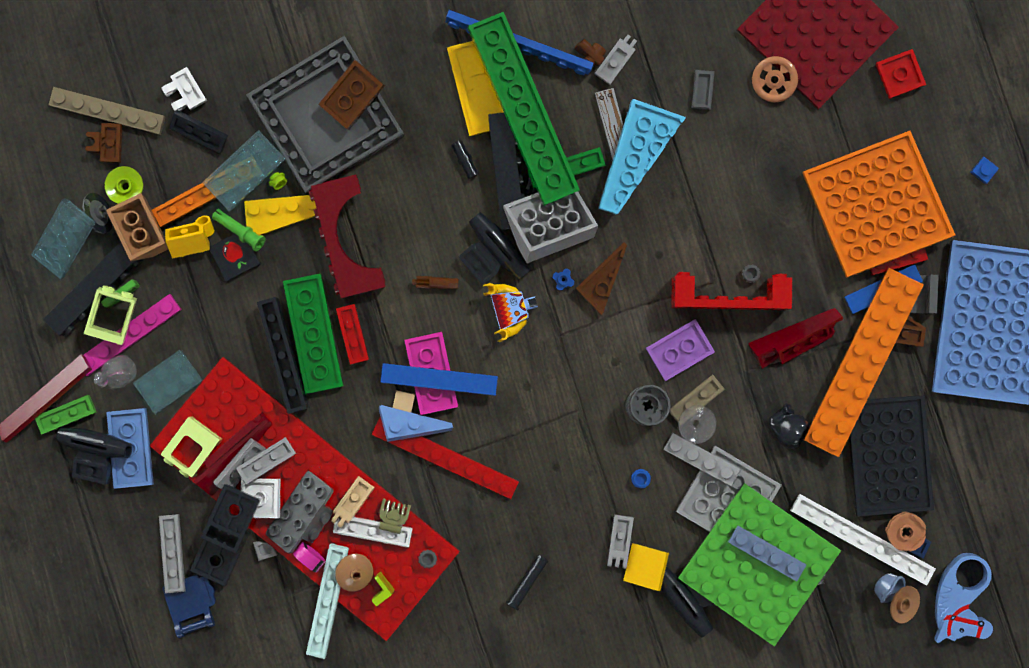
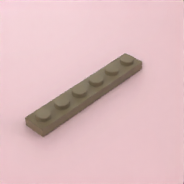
(107, 110)

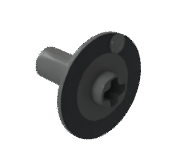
(95, 208)

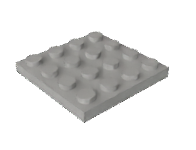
(710, 497)

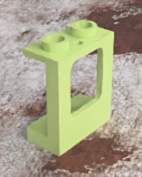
(198, 433)

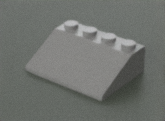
(549, 228)

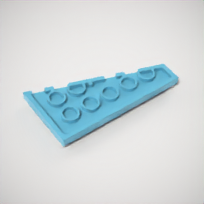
(639, 145)

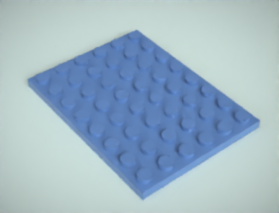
(984, 324)

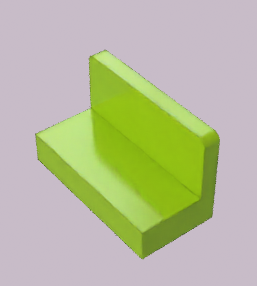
(387, 589)

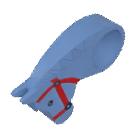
(953, 601)

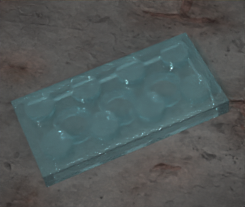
(244, 170)
(63, 238)

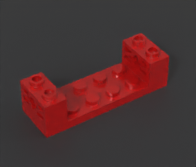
(778, 295)

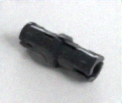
(465, 159)

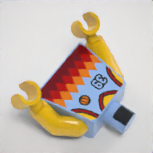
(509, 308)

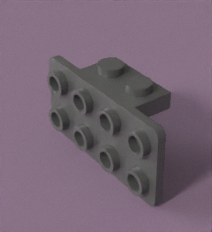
(302, 514)

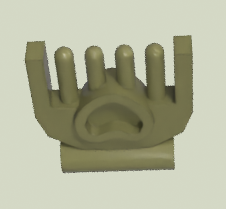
(393, 520)

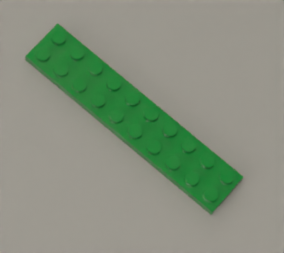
(523, 108)

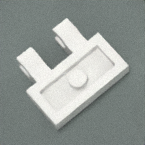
(188, 88)

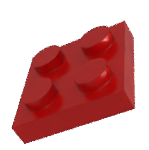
(900, 74)

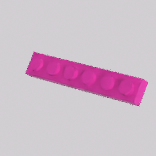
(137, 330)

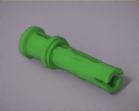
(245, 234)

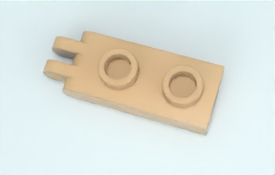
(352, 501)

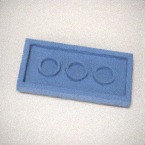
(132, 428)

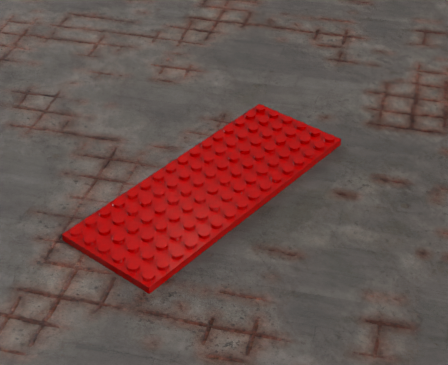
(231, 400)

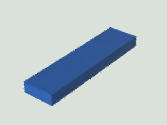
(862, 298)

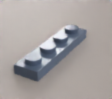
(767, 553)

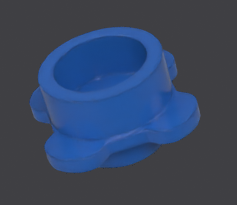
(562, 284)

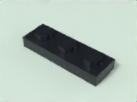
(198, 131)

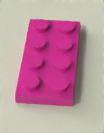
(430, 353)

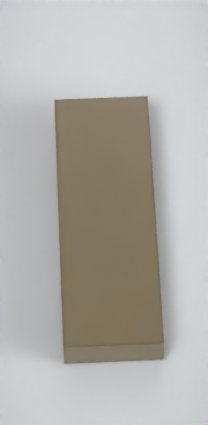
(699, 396)

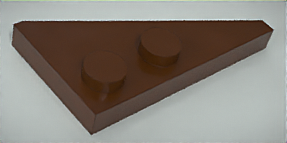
(598, 284)

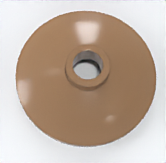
(348, 566)
(905, 604)

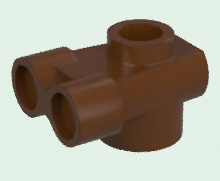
(592, 53)

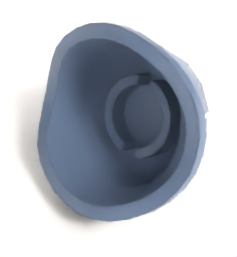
(888, 586)

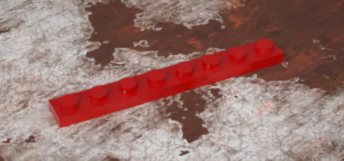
(453, 462)

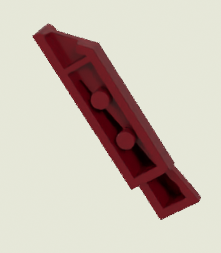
(795, 338)
(222, 457)

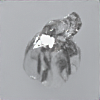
(116, 372)

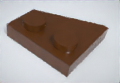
(912, 333)

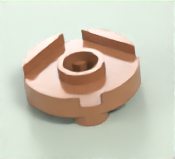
(917, 532)

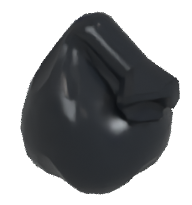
(788, 427)

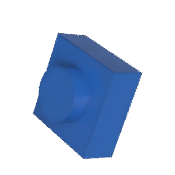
(984, 170)

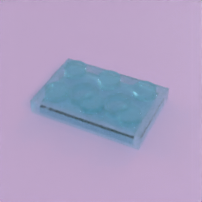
(167, 381)

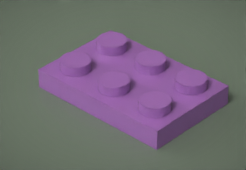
(680, 350)

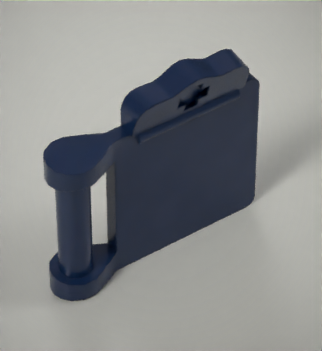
(190, 603)

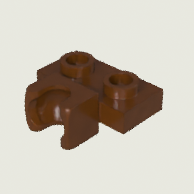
(107, 142)

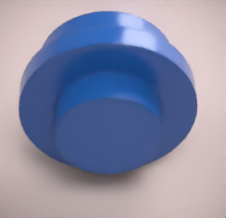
(640, 478)

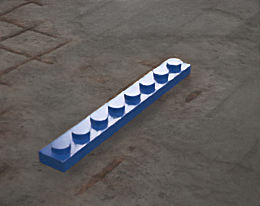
(530, 47)

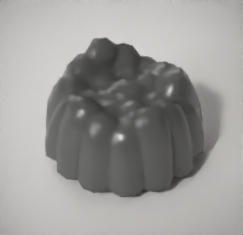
(751, 273)
(427, 558)

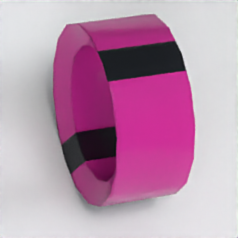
(309, 557)

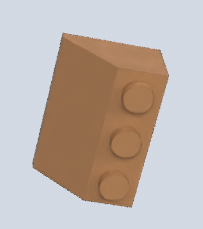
(137, 228)

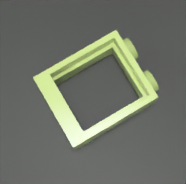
(103, 333)

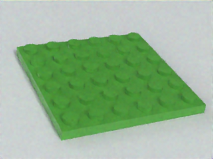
(748, 587)

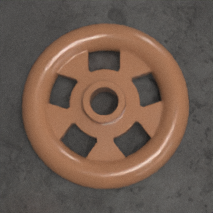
(790, 86)

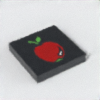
(234, 257)

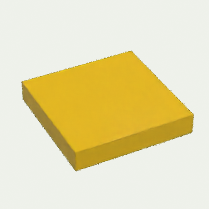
(646, 566)

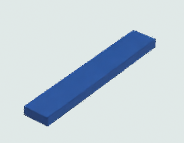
(439, 379)

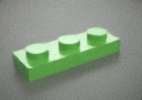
(65, 414)

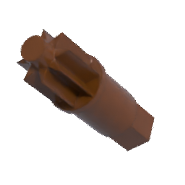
(435, 282)

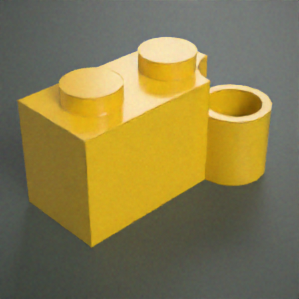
(189, 238)

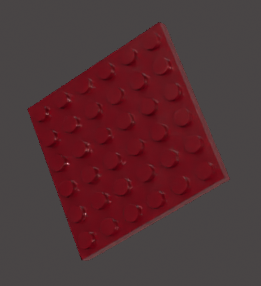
(820, 38)

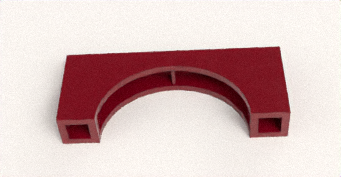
(349, 275)

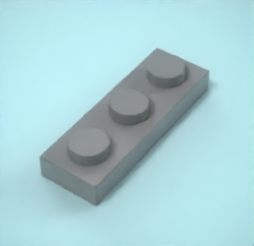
(265, 461)
(229, 474)

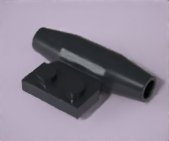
(492, 252)
(94, 450)
(687, 603)

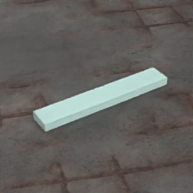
(326, 604)

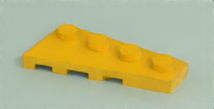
(277, 213)

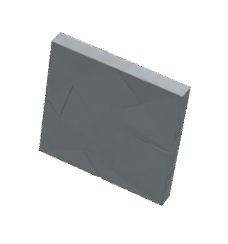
(307, 134)

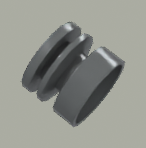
(658, 402)

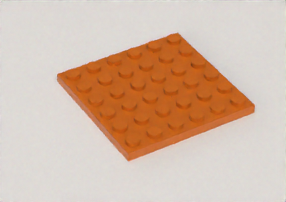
(878, 204)

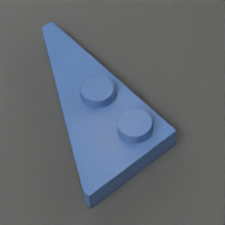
(404, 424)

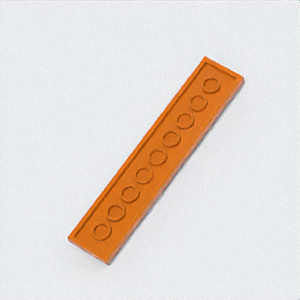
(863, 362)

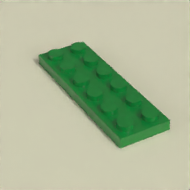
(313, 333)

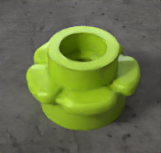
(278, 180)

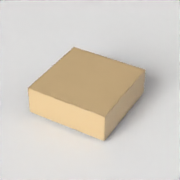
(403, 401)

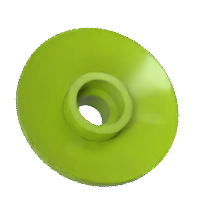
(116, 179)

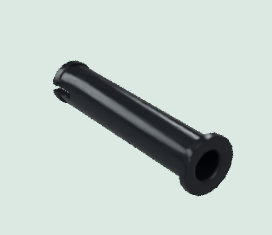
(527, 582)

